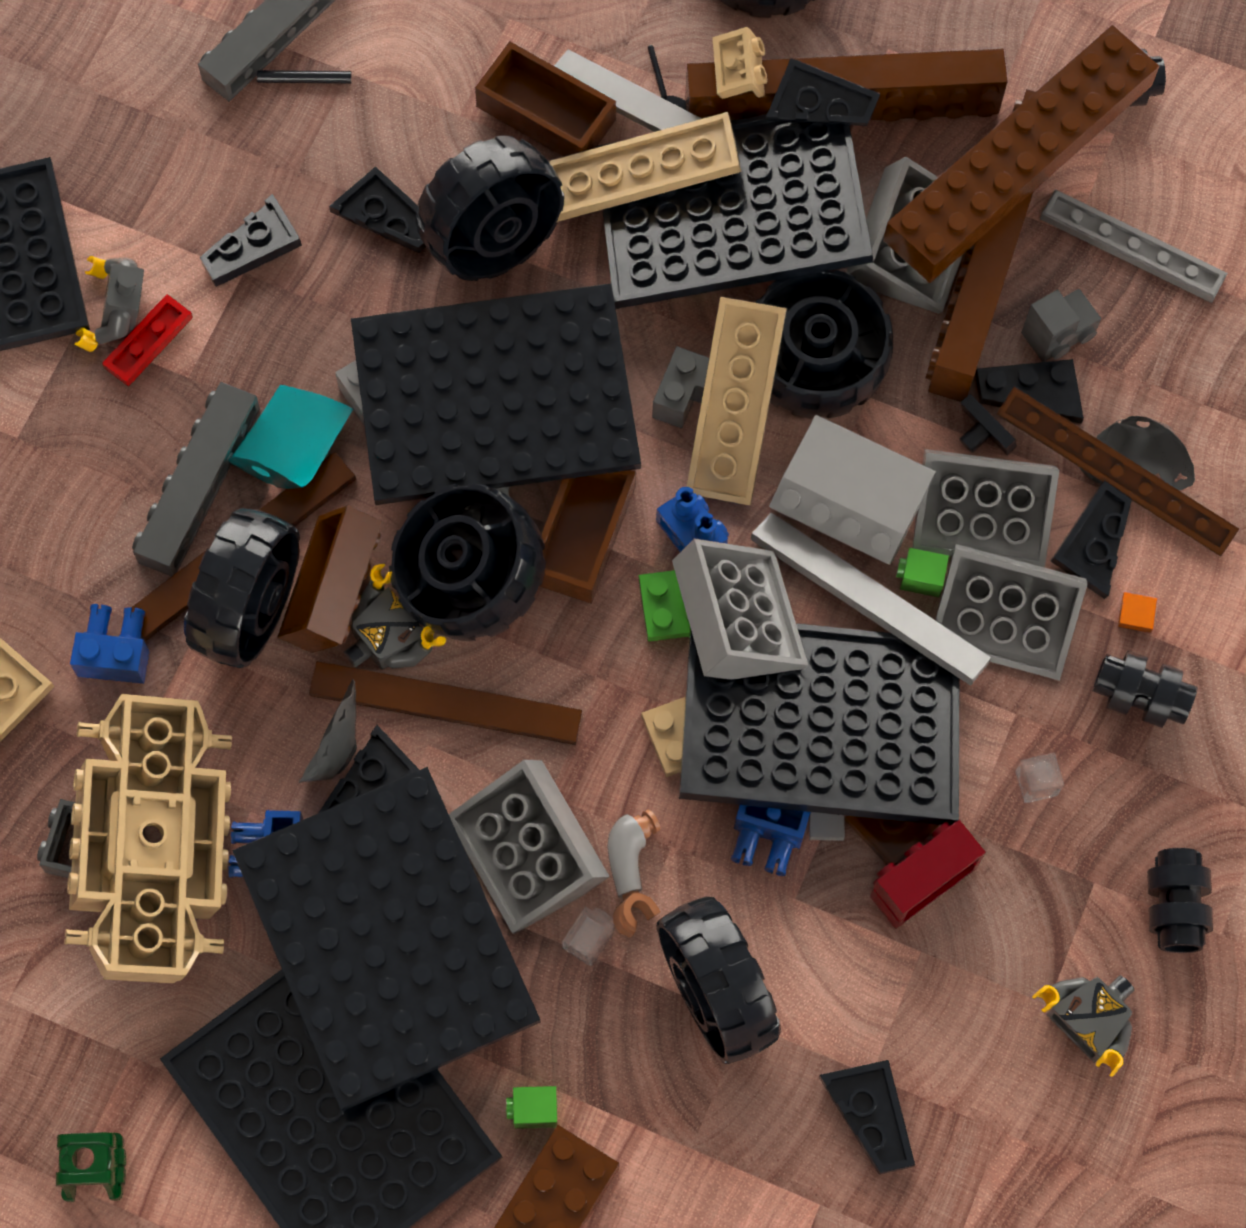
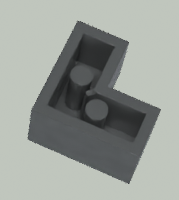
(1059, 323)
(680, 387)

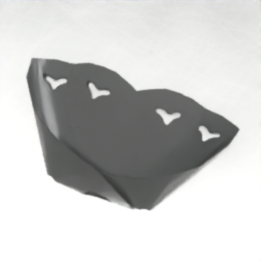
(1152, 448)
(337, 743)

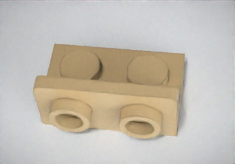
(739, 63)

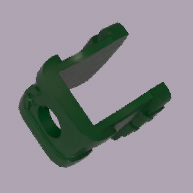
(105, 1170)

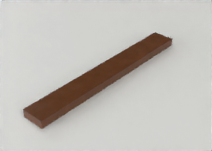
(1118, 471)
(291, 505)
(448, 703)

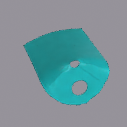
(291, 437)

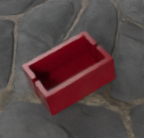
(926, 872)

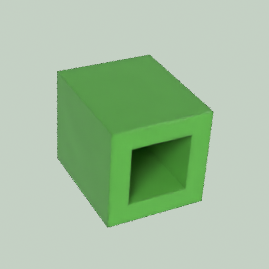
(922, 572)
(533, 1107)

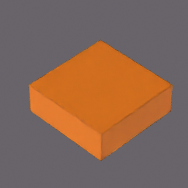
(1137, 612)

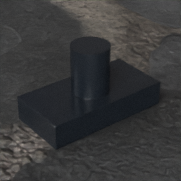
(985, 428)

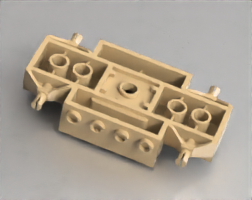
(144, 887)

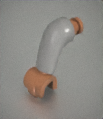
(623, 846)

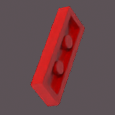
(147, 340)

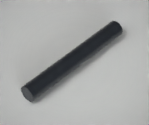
(289, 76)

